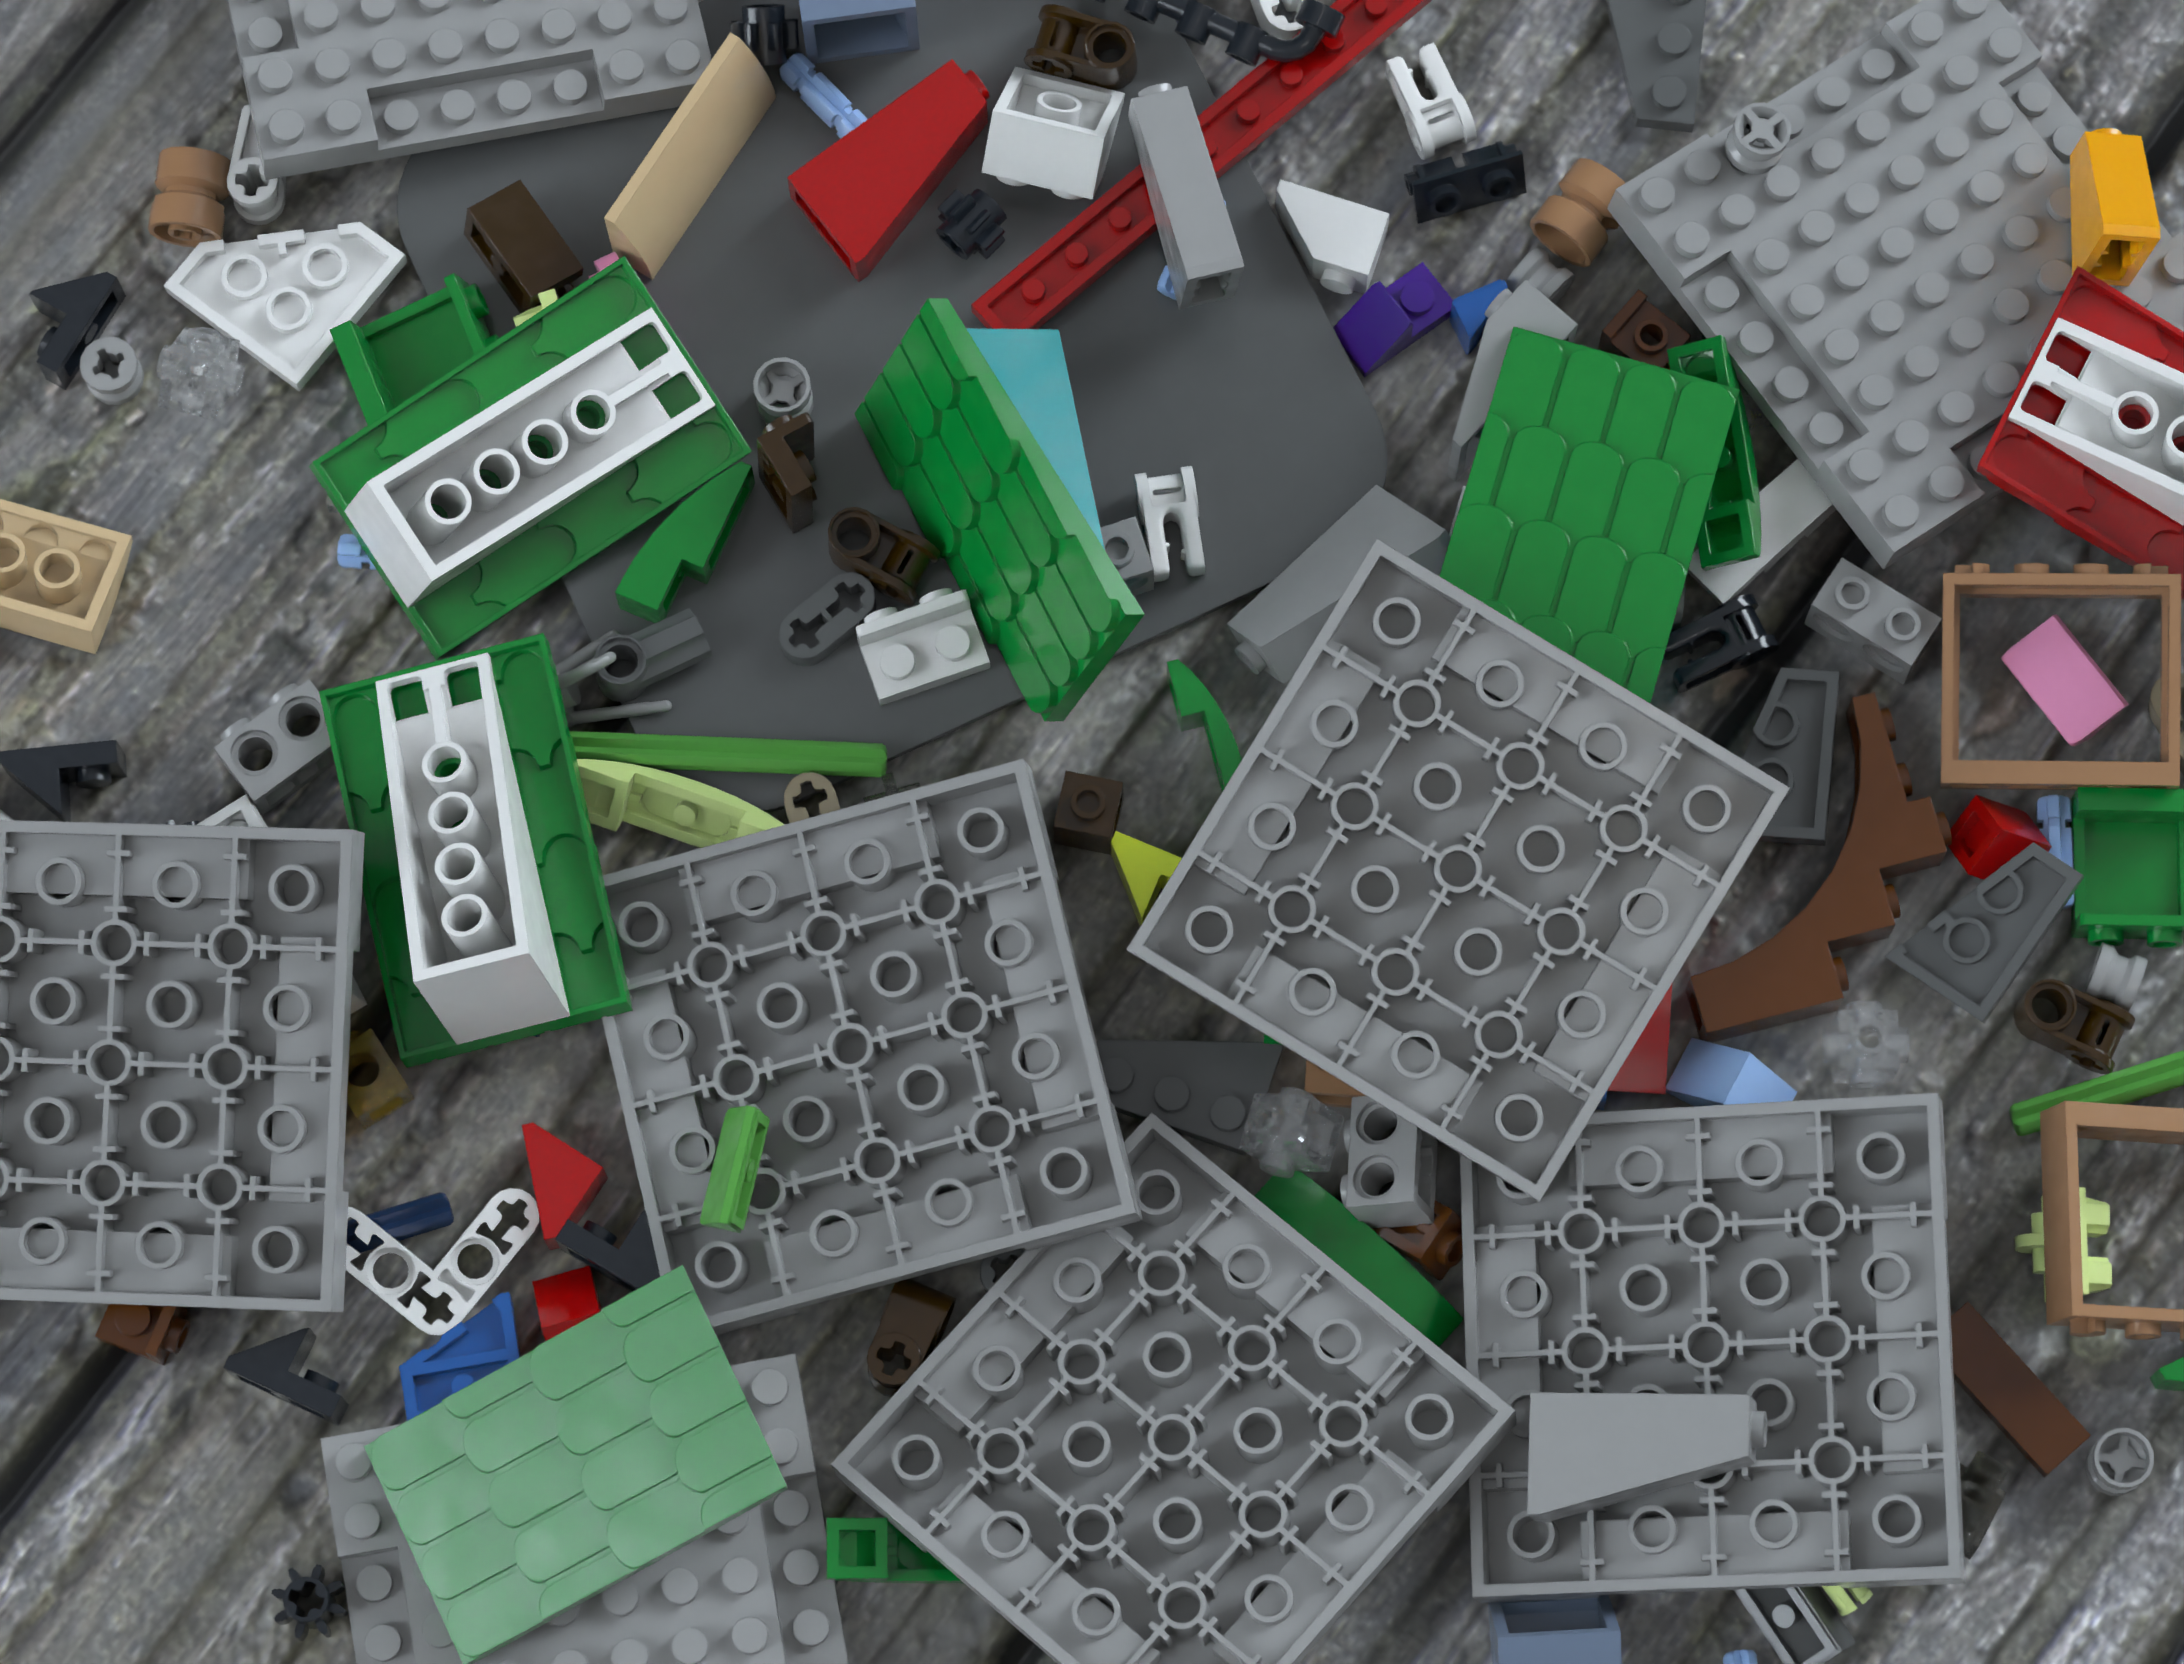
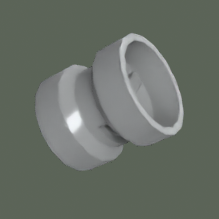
(779, 382)
(2124, 1452)

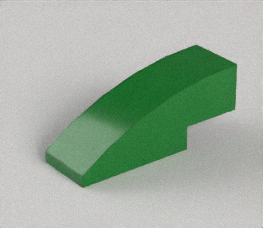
(685, 545)

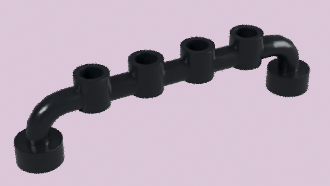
(1244, 39)

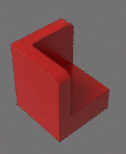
(1992, 835)

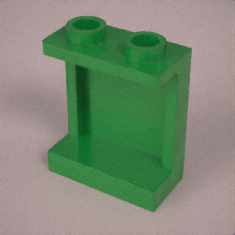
(413, 345)
(2131, 864)

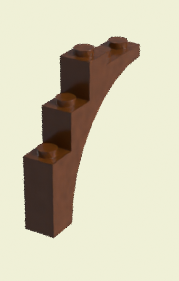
(1885, 838)

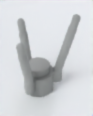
(570, 672)

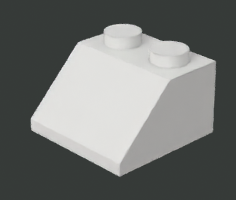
(1052, 133)

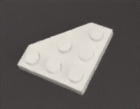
(287, 291)

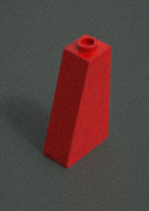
(887, 167)

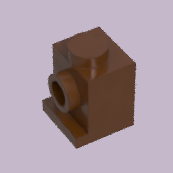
(1636, 317)

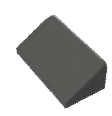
(1798, 1623)

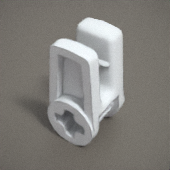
(1430, 121)
(247, 173)
(1174, 500)

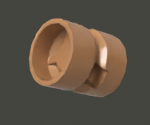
(191, 190)
(1578, 219)

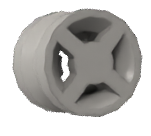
(1762, 124)
(1542, 274)
(118, 382)
(2115, 977)

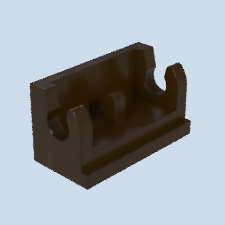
(521, 246)

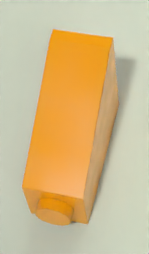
(2111, 206)

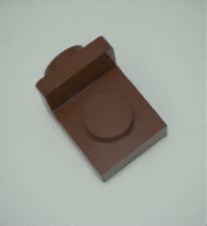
(1431, 1245)
(145, 1329)

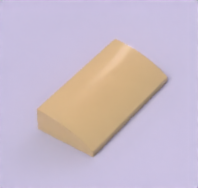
(689, 157)
(58, 576)

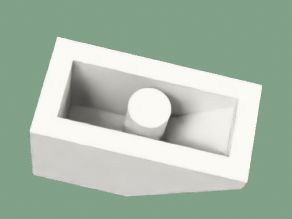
(1333, 236)

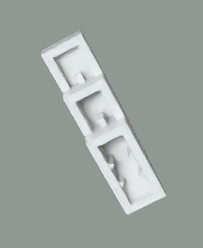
(1789, 510)

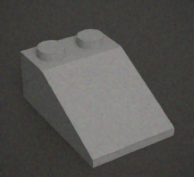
(1522, 309)

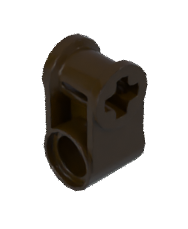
(1070, 48)
(884, 555)
(2077, 1024)
(908, 1327)

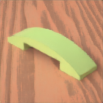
(666, 804)

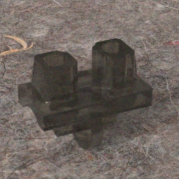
(1980, 1498)

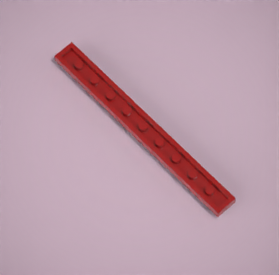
(1230, 130)

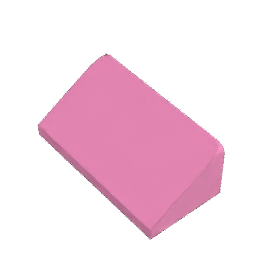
(2064, 681)

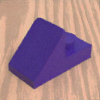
(1392, 318)

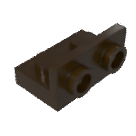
(786, 467)

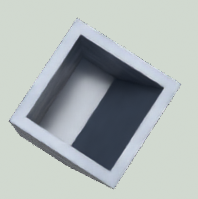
(858, 28)
(1555, 1632)

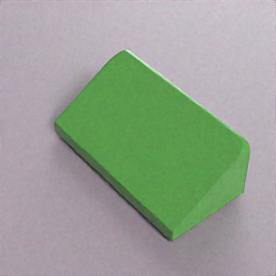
(735, 1169)

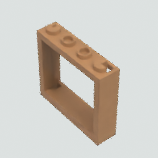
(2086, 581)
(2061, 1212)

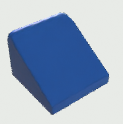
(1468, 313)

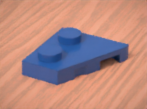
(461, 1356)

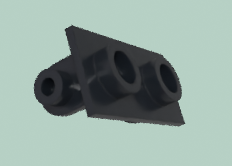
(1487, 177)

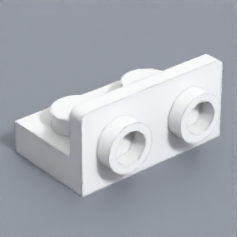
(921, 645)

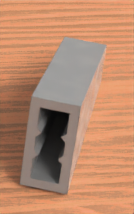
(1185, 196)
(1292, 609)
(1629, 1445)

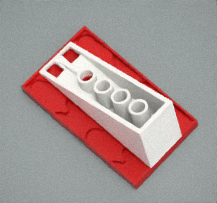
(2101, 427)

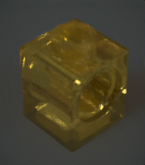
(389, 1089)

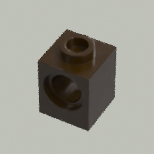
(1088, 812)

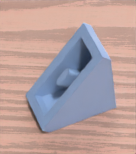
(1724, 1076)

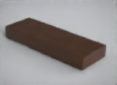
(2012, 1393)

